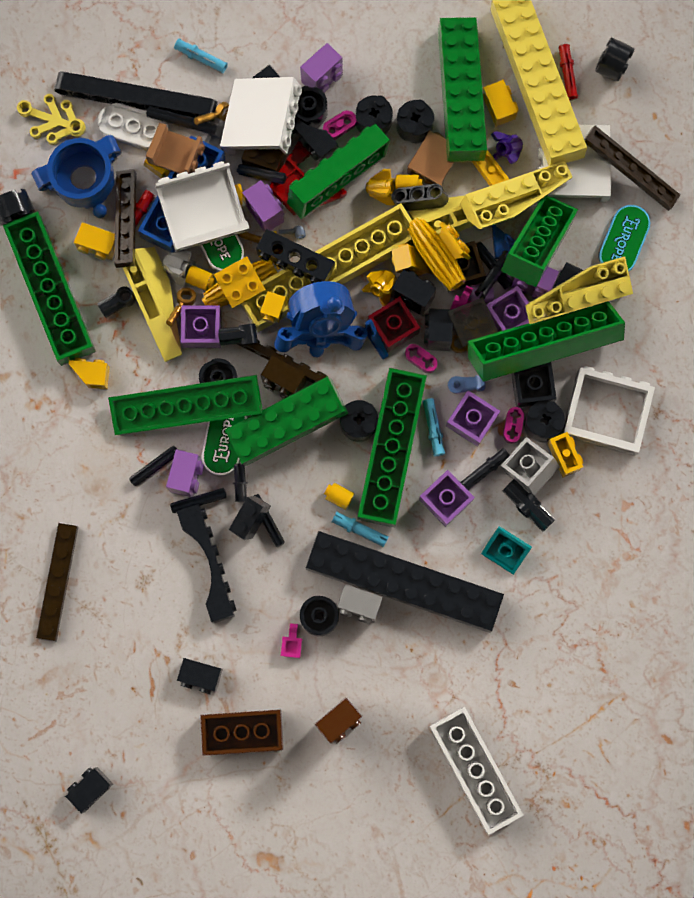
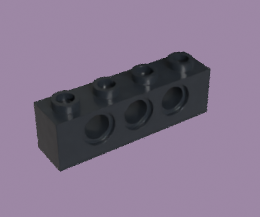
(272, 240)

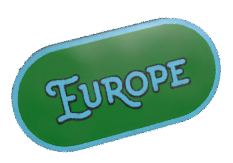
(625, 235)

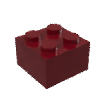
(394, 324)

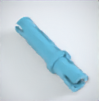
(182, 46)
(435, 434)
(359, 529)

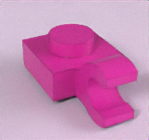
(464, 299)
(291, 645)

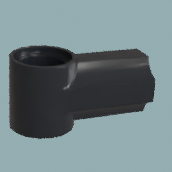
(115, 303)
(242, 335)

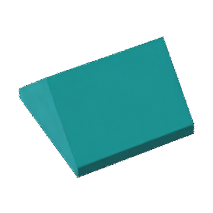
(506, 550)

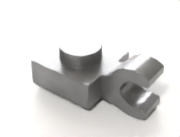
(215, 140)

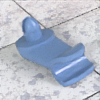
(464, 384)

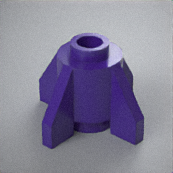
(508, 146)

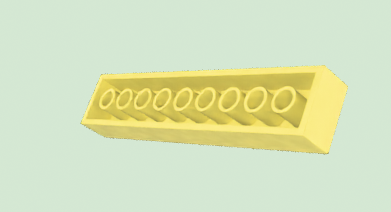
(539, 81)
(352, 255)

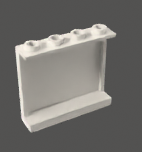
(261, 114)
(590, 174)
(201, 206)

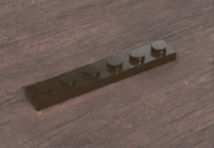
(631, 168)
(125, 218)
(268, 351)
(57, 582)

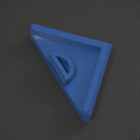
(501, 241)
(375, 339)

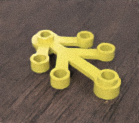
(53, 120)

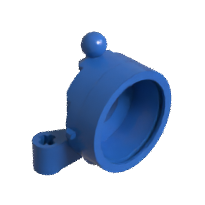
(73, 155)
(321, 317)

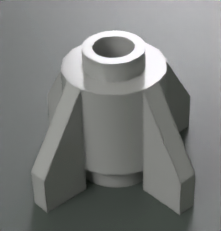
(177, 265)

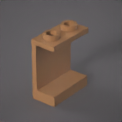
(174, 151)
(431, 160)

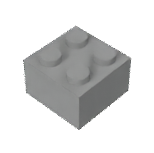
(530, 466)
(359, 603)

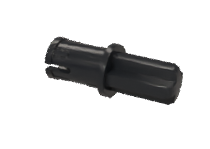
(240, 482)

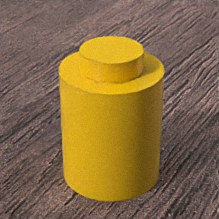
(407, 181)
(200, 278)
(339, 495)

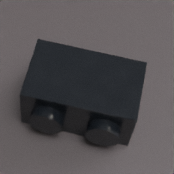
(249, 517)
(200, 675)
(88, 790)

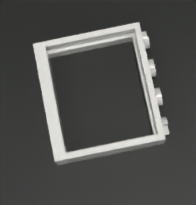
(598, 439)

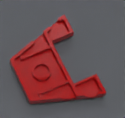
(293, 172)

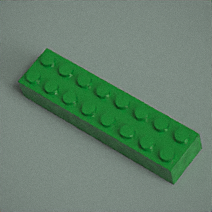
(462, 89)
(49, 288)
(545, 341)
(392, 447)

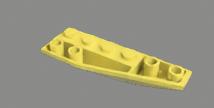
(513, 196)
(449, 214)
(585, 289)
(155, 299)

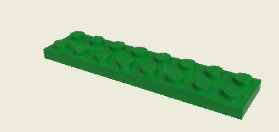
(185, 405)

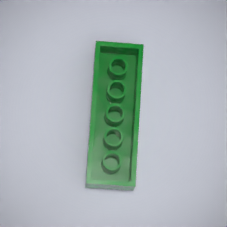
(337, 171)
(539, 240)
(286, 421)

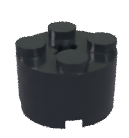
(614, 59)
(317, 106)
(377, 107)
(407, 115)
(14, 206)
(215, 369)
(549, 411)
(368, 425)
(330, 616)

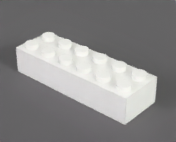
(476, 771)

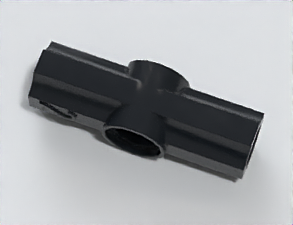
(528, 505)

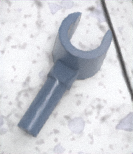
(298, 231)

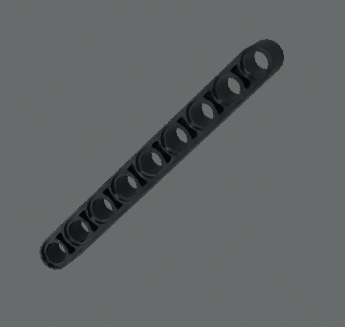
(132, 95)

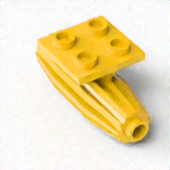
(440, 251)
(238, 283)

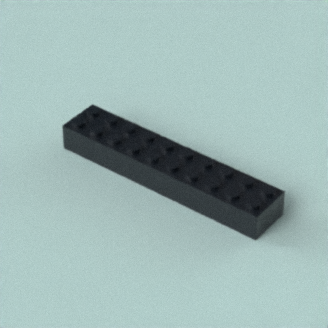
(404, 581)

